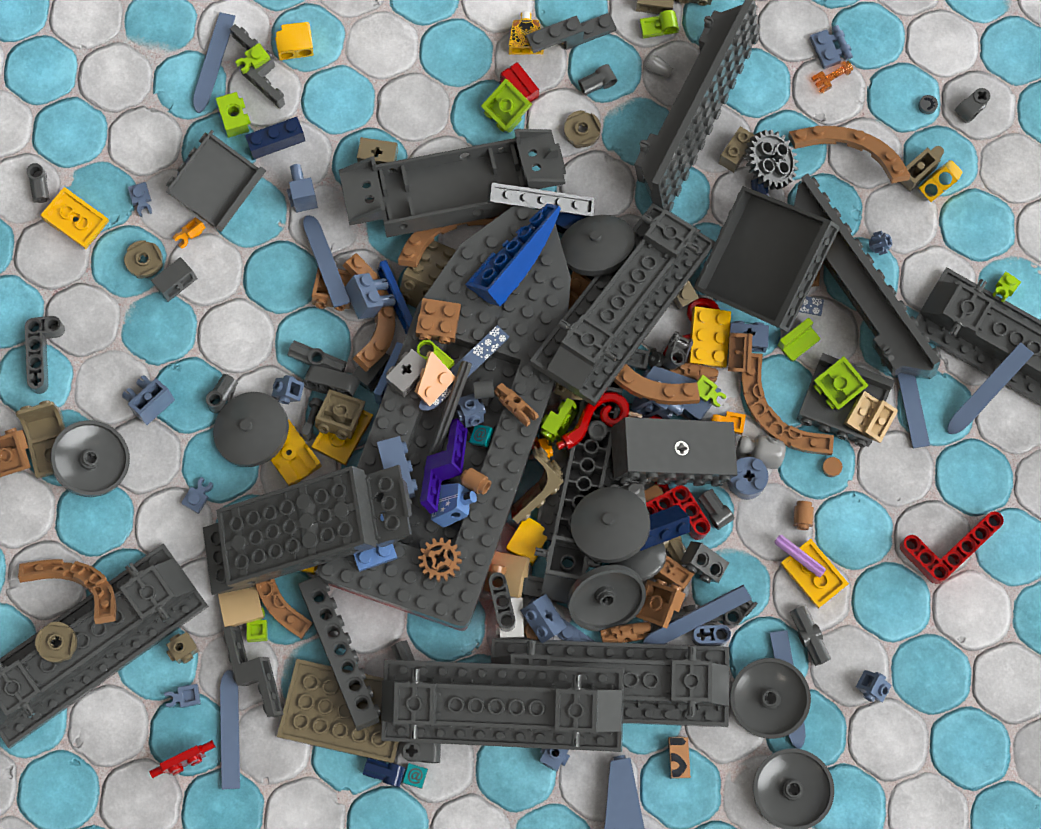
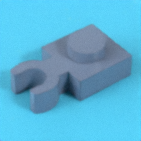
(140, 196)
(196, 498)
(186, 696)

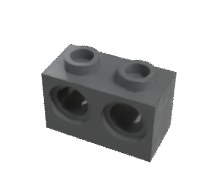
(706, 560)

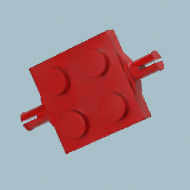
(177, 763)

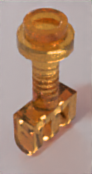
(846, 68)

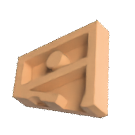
(433, 379)

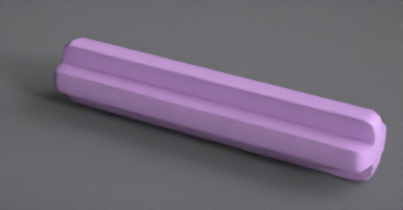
(800, 556)

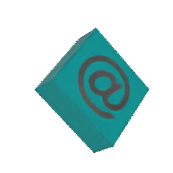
(481, 435)
(415, 776)

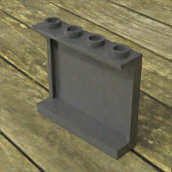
(214, 181)
(819, 414)

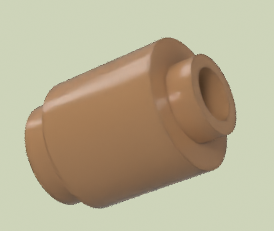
(475, 481)
(803, 515)

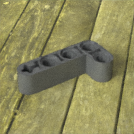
(40, 354)

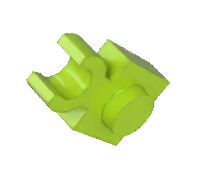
(254, 57)
(1006, 286)
(707, 391)
(257, 630)

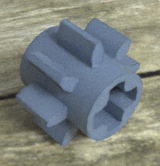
(880, 242)

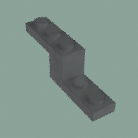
(571, 32)
(257, 76)
(252, 671)

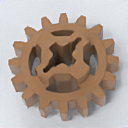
(432, 555)

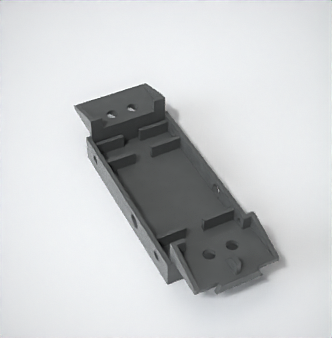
(449, 188)
(305, 526)

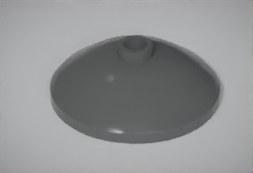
(646, 562)

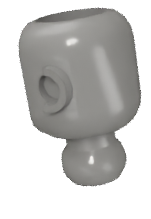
(765, 448)

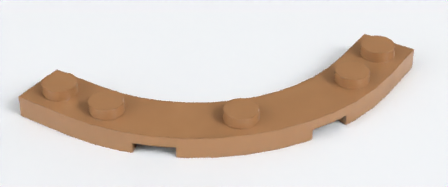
(856, 139)
(421, 240)
(384, 320)
(660, 392)
(772, 423)
(80, 573)
(281, 610)

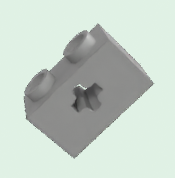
(406, 382)

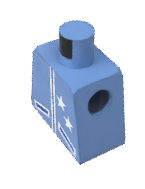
(453, 504)

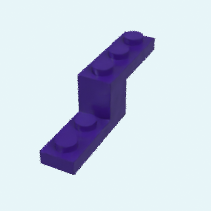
(443, 466)

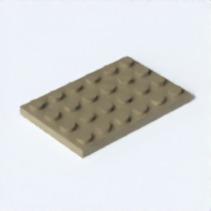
(319, 716)

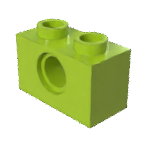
(233, 124)

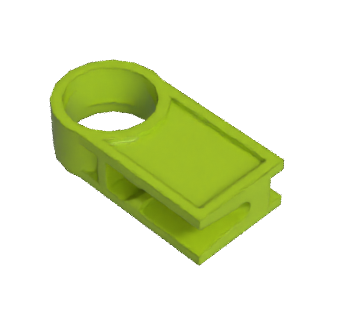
(446, 360)

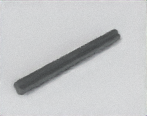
(450, 408)

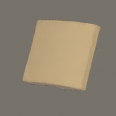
(871, 417)
(516, 571)
(240, 606)

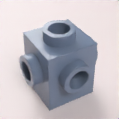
(287, 389)
(470, 411)
(873, 686)
(554, 762)

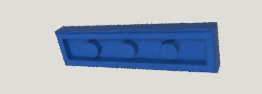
(400, 305)

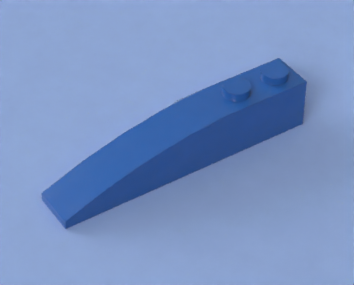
(506, 269)

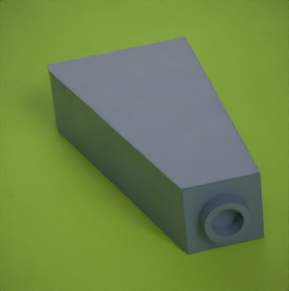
(692, 411)
(622, 799)

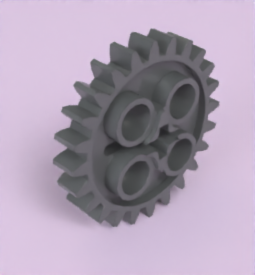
(771, 159)

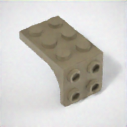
(418, 280)
(41, 427)
(536, 495)

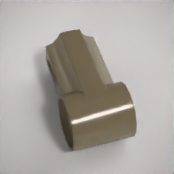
(675, 549)

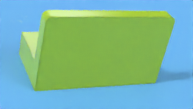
(799, 340)

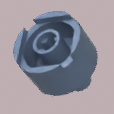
(754, 469)

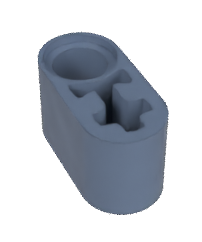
(706, 630)

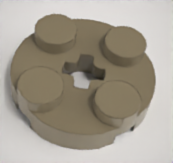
(586, 138)
(146, 269)
(50, 632)

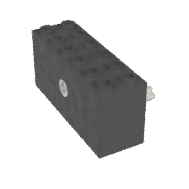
(673, 451)

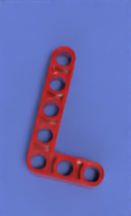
(688, 502)
(956, 552)

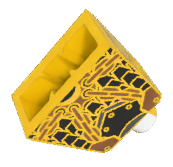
(520, 28)

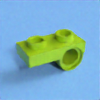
(659, 25)

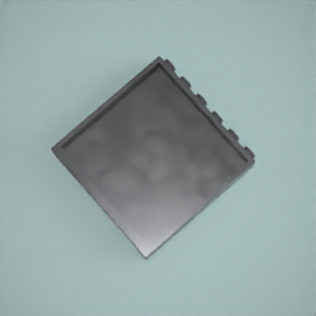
(766, 258)

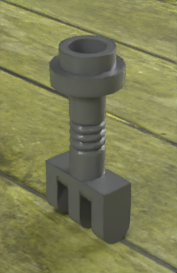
(307, 430)

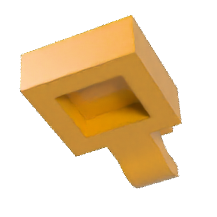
(190, 230)
(738, 419)
(544, 443)

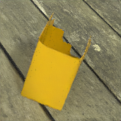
(294, 41)
(949, 167)
(526, 539)

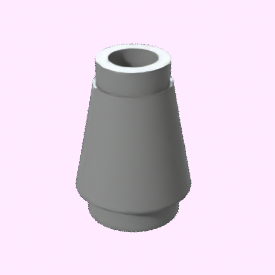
(658, 66)

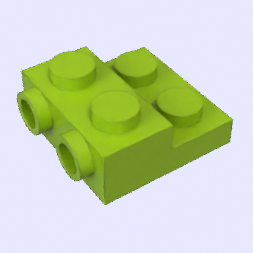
(506, 106)
(840, 383)
(555, 424)

